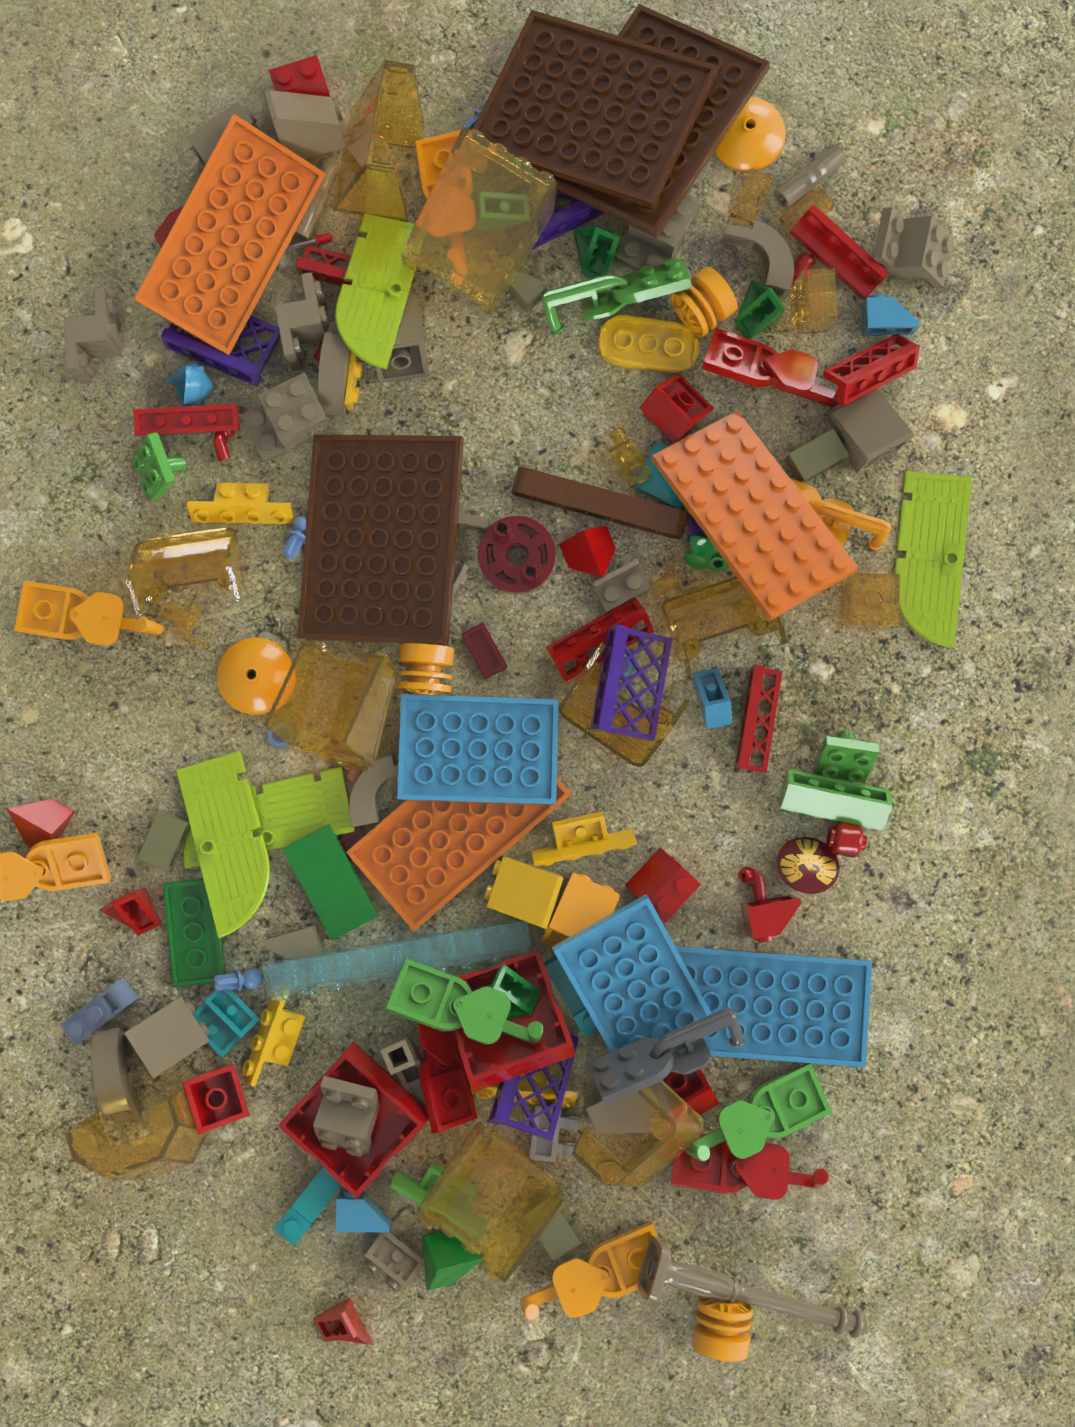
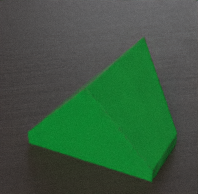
(596, 249)
(759, 310)
(520, 992)
(445, 1260)

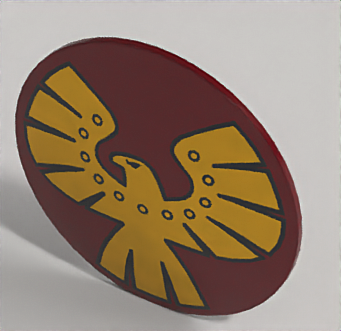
(807, 865)

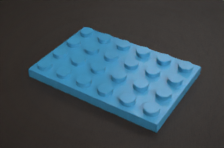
(478, 749)
(631, 976)

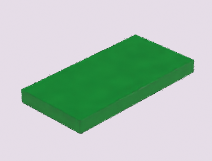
(330, 881)
(192, 934)

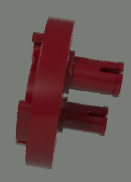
(503, 537)

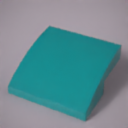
(657, 485)
(226, 1020)

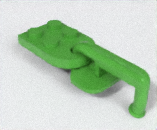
(628, 289)
(428, 998)
(790, 1103)

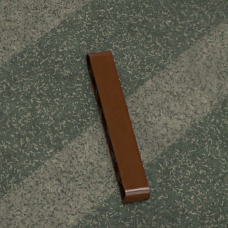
(599, 503)

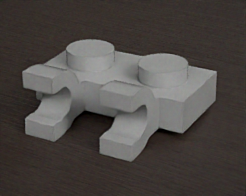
(548, 1150)

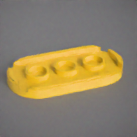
(648, 344)

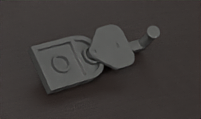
(652, 1059)

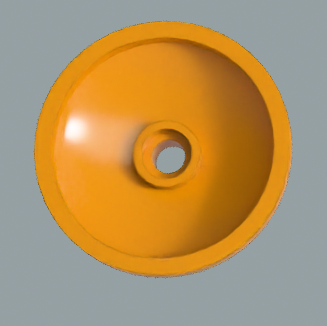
(753, 147)
(257, 694)

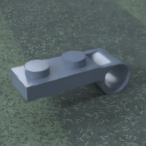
(99, 1011)

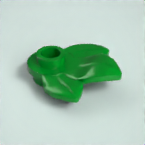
(704, 554)

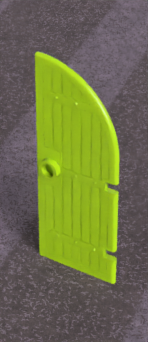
(374, 304)
(934, 542)
(293, 810)
(222, 825)

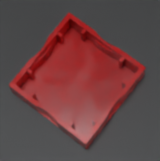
(510, 1056)
(396, 1124)

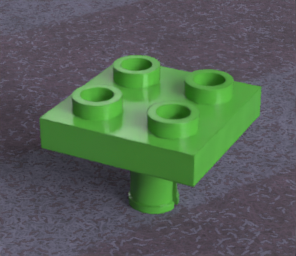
(155, 467)
(846, 758)

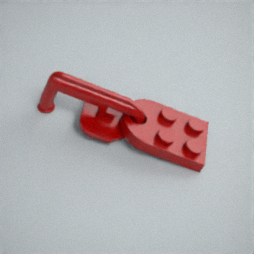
(763, 367)
(444, 1080)
(764, 1172)

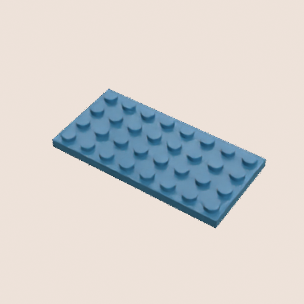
(786, 1004)

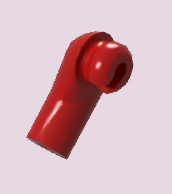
(802, 263)
(755, 880)

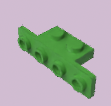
(412, 1188)

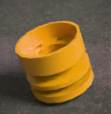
(704, 302)
(425, 668)
(722, 1329)

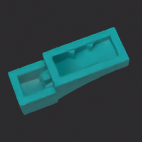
(570, 996)
(307, 1206)

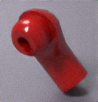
(220, 444)

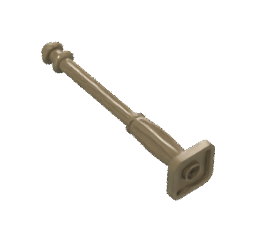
(660, 1271)

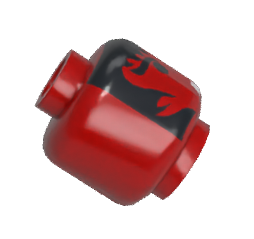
(846, 839)

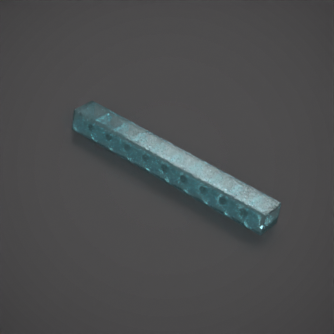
(386, 959)

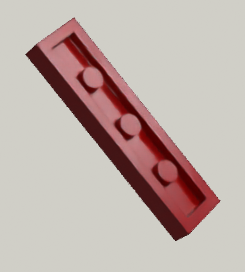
(838, 251)
(323, 271)
(879, 370)
(187, 419)
(579, 642)
(750, 716)

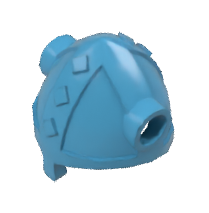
(191, 384)

